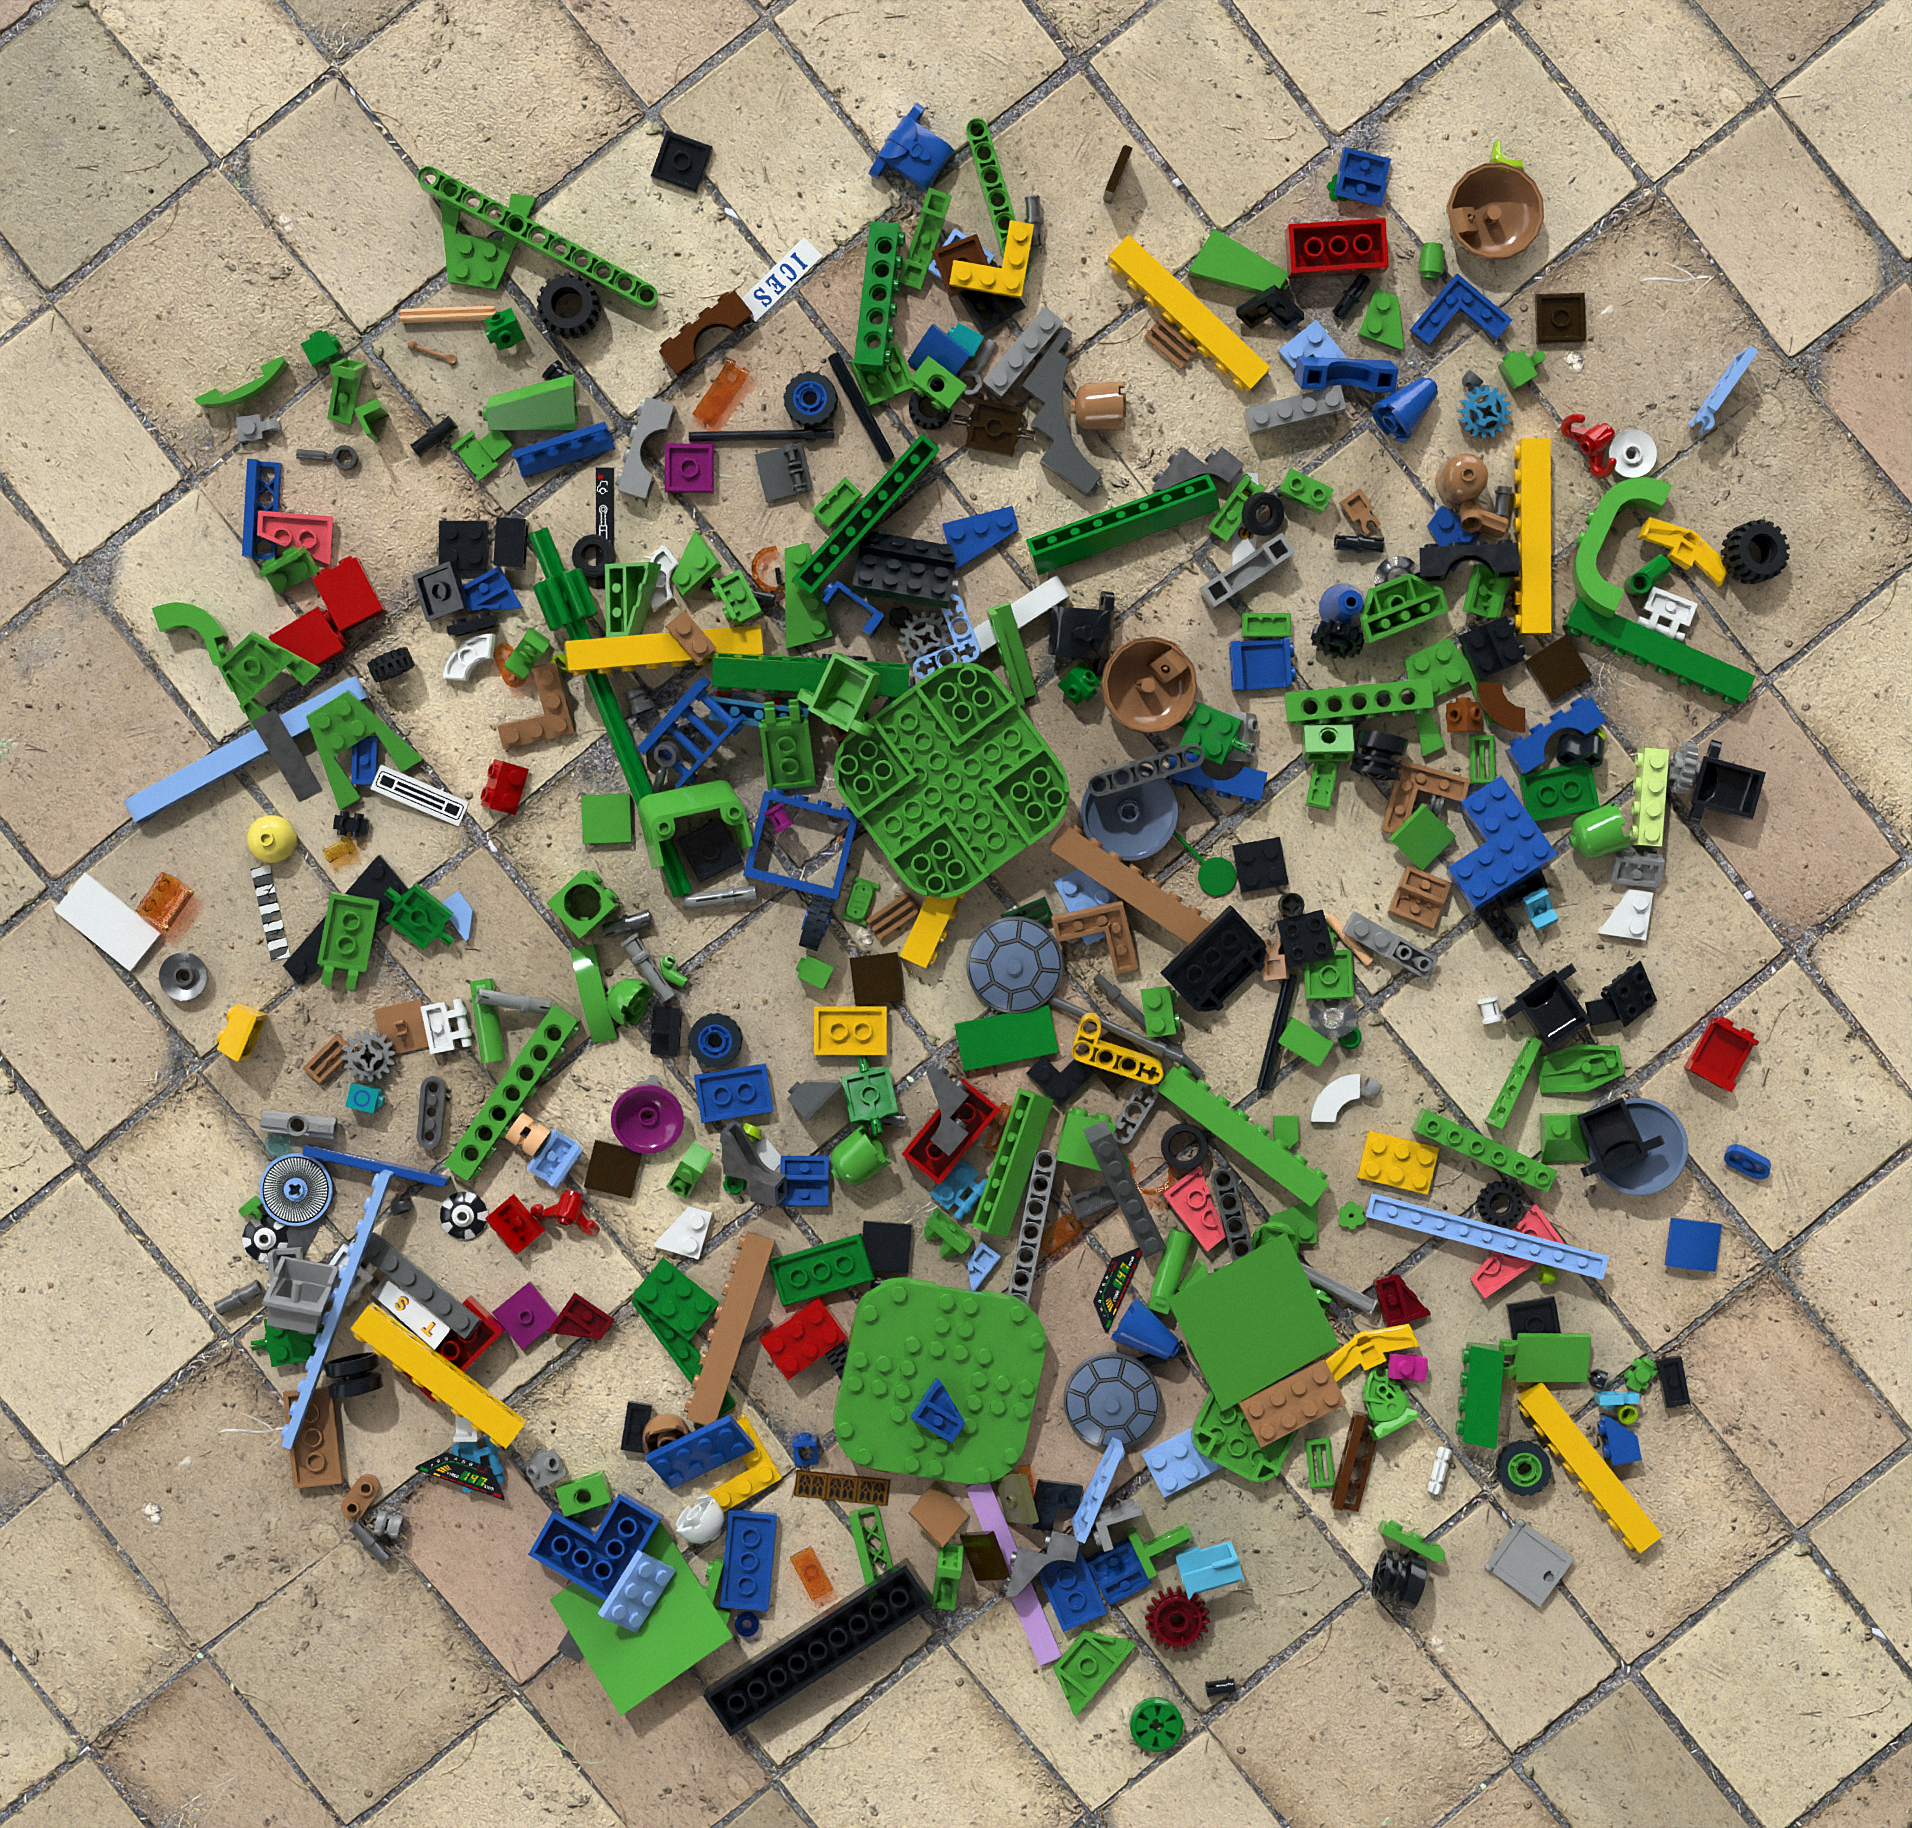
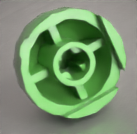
(628, 1000)

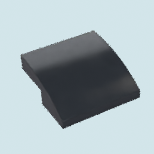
(989, 309)

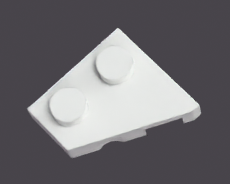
(1630, 916)
(686, 1233)

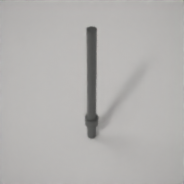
(1114, 993)
(1159, 1048)

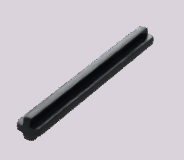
(861, 407)
(1277, 1028)

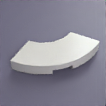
(662, 592)
(468, 656)
(1334, 1096)

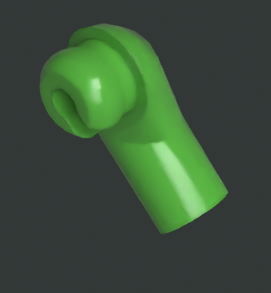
(669, 971)

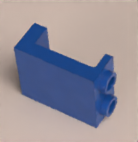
(1261, 664)

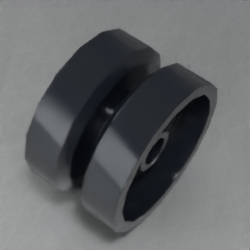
(354, 1374)

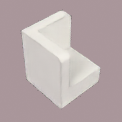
(465, 1432)

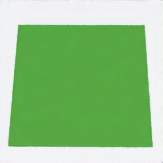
(1253, 1321)
(667, 1642)

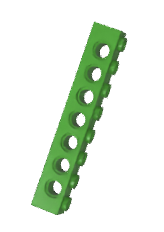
(458, 1159)

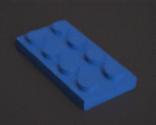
(700, 1451)
(748, 1560)

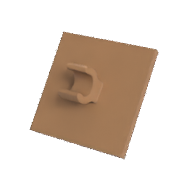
(403, 1026)
(938, 1514)

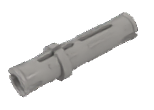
(691, 900)
(523, 1003)

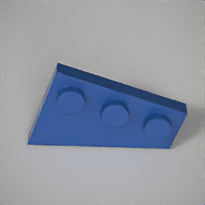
(979, 533)

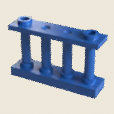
(685, 710)

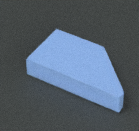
(462, 914)
(980, 1264)

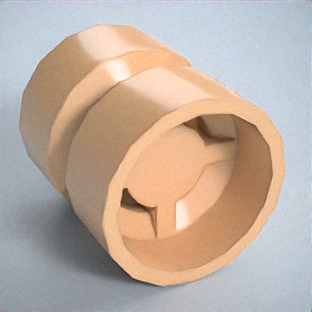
(534, 1139)

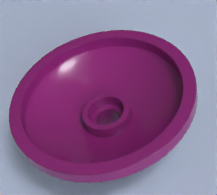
(647, 1132)

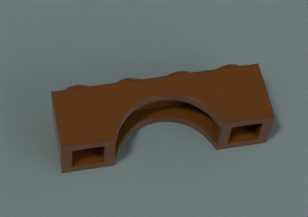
(728, 313)

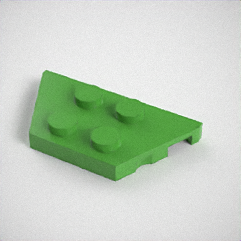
(1088, 1665)

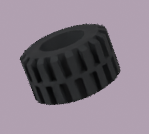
(568, 285)
(1772, 549)

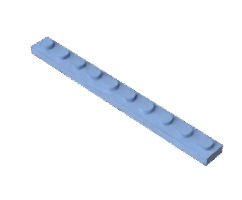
(1487, 1236)

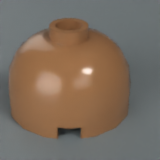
(662, 1431)

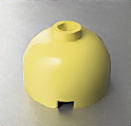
(271, 839)

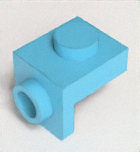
(1539, 909)

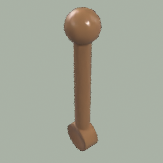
(451, 359)

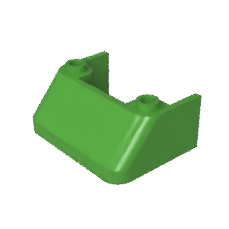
(659, 809)

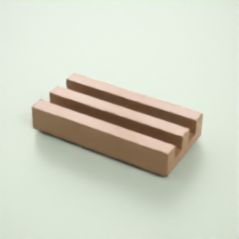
(1186, 356)
(875, 928)
(314, 1074)

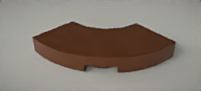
(1499, 708)

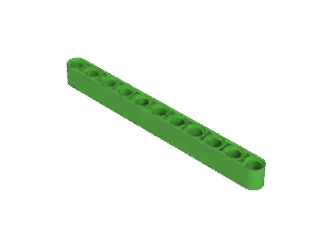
(532, 228)

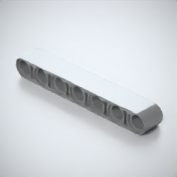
(1030, 1219)

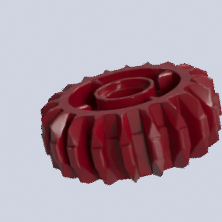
(1180, 1633)

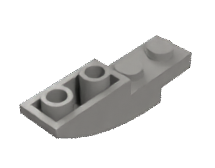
(1389, 945)

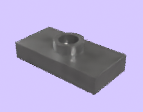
(1092, 1200)

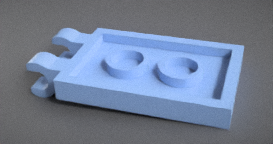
(1722, 389)

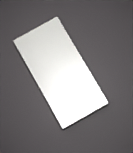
(108, 921)

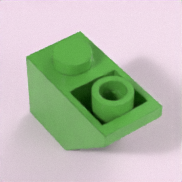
(689, 1170)

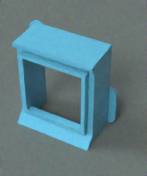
(1208, 1567)

